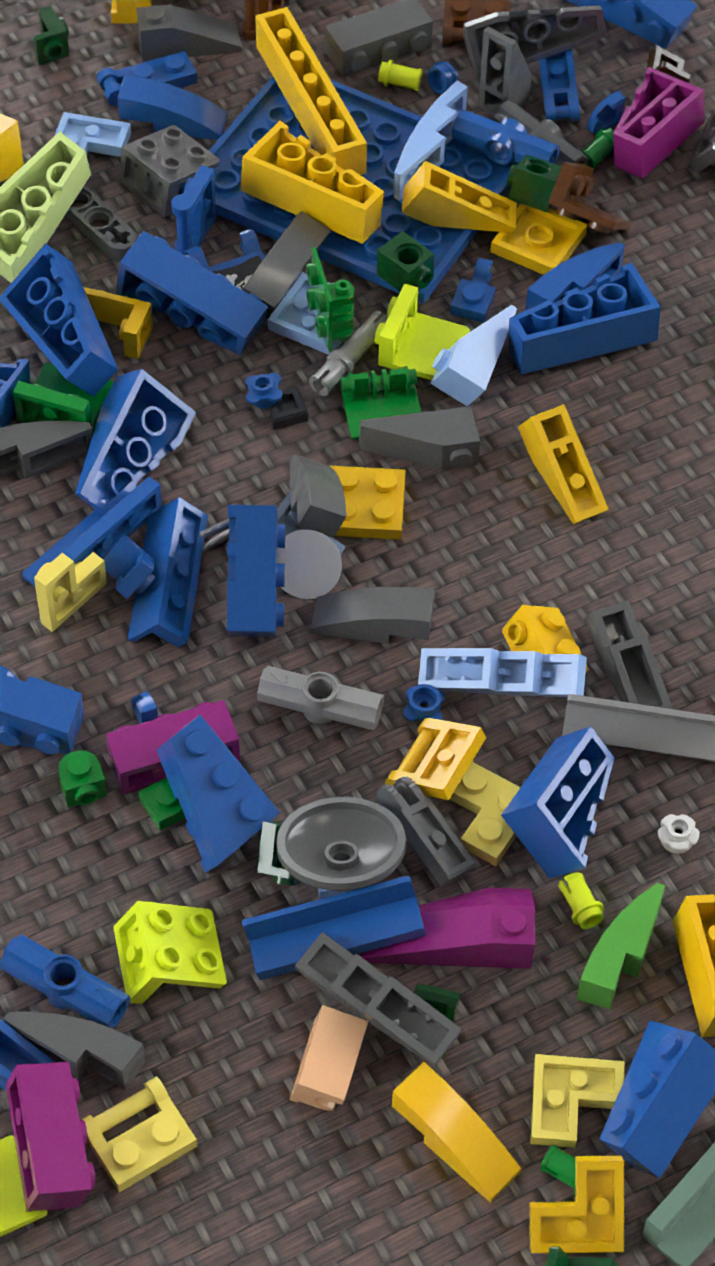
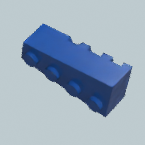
(651, 19)
(60, 320)

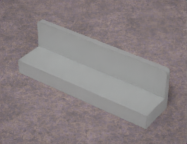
(643, 727)

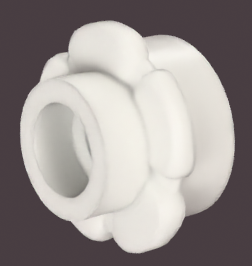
(674, 841)

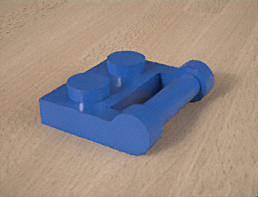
(195, 210)

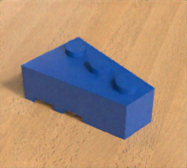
(254, 571)
(660, 1097)

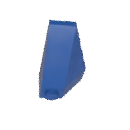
(131, 436)

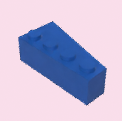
(190, 293)
(586, 323)
(38, 714)

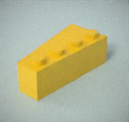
(300, 179)

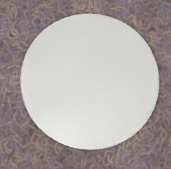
(310, 564)

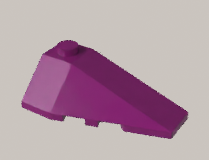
(471, 931)

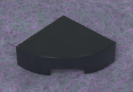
(289, 409)

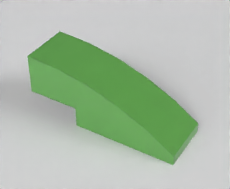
(620, 949)

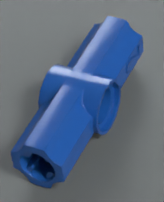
(502, 140)
(44, 968)

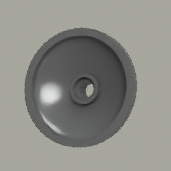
(341, 843)

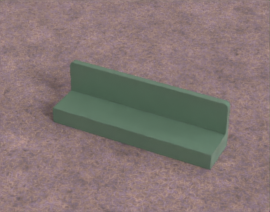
(686, 1217)

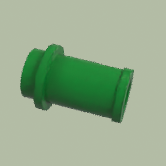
(600, 147)
(561, 1166)

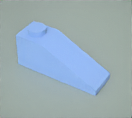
(469, 363)

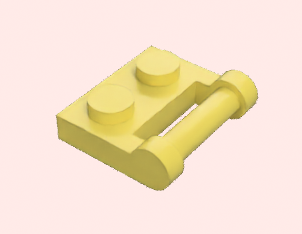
(146, 1145)

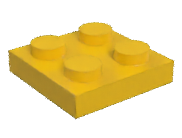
(539, 239)
(372, 502)

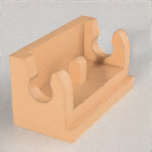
(329, 1059)

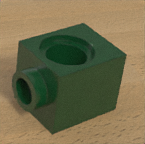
(533, 182)
(405, 262)

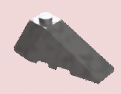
(537, 31)

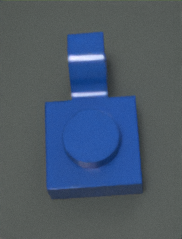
(475, 297)

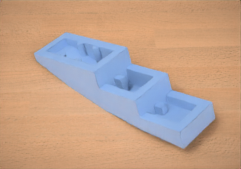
(430, 136)
(502, 672)

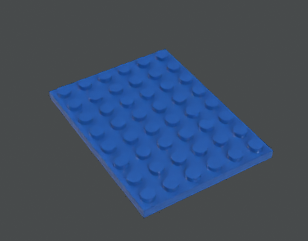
(386, 133)

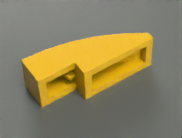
(455, 1132)

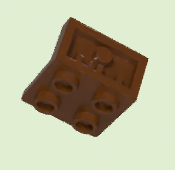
(570, 188)

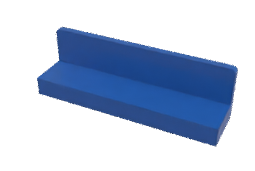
(102, 532)
(177, 550)
(354, 919)

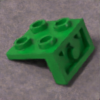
(56, 399)

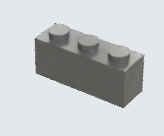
(378, 36)

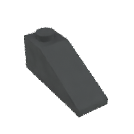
(172, 30)
(503, 73)
(426, 438)

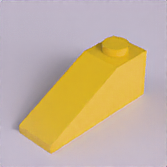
(454, 202)
(563, 463)

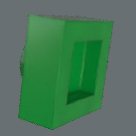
(161, 804)

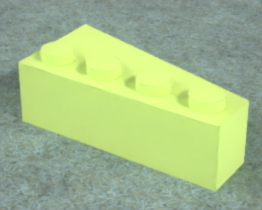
(38, 200)

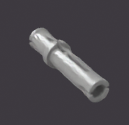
(342, 361)

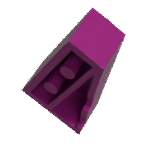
(657, 122)

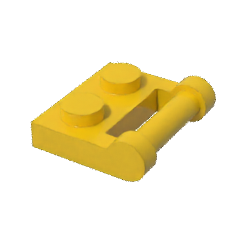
(445, 762)

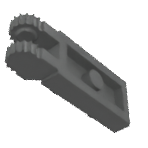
(426, 830)

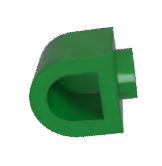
(81, 779)

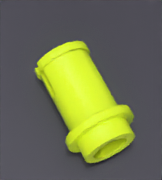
(399, 75)
(581, 901)

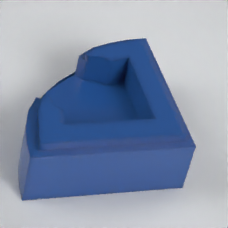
(607, 113)
(144, 707)

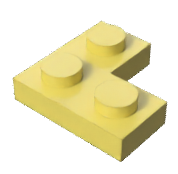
(67, 586)
(488, 798)
(561, 1087)

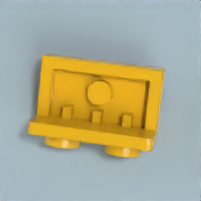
(540, 631)

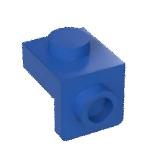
(130, 567)

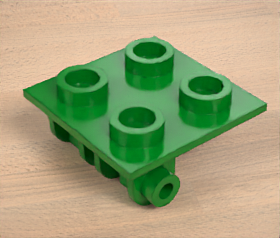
(332, 303)
(378, 396)

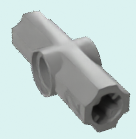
(340, 701)

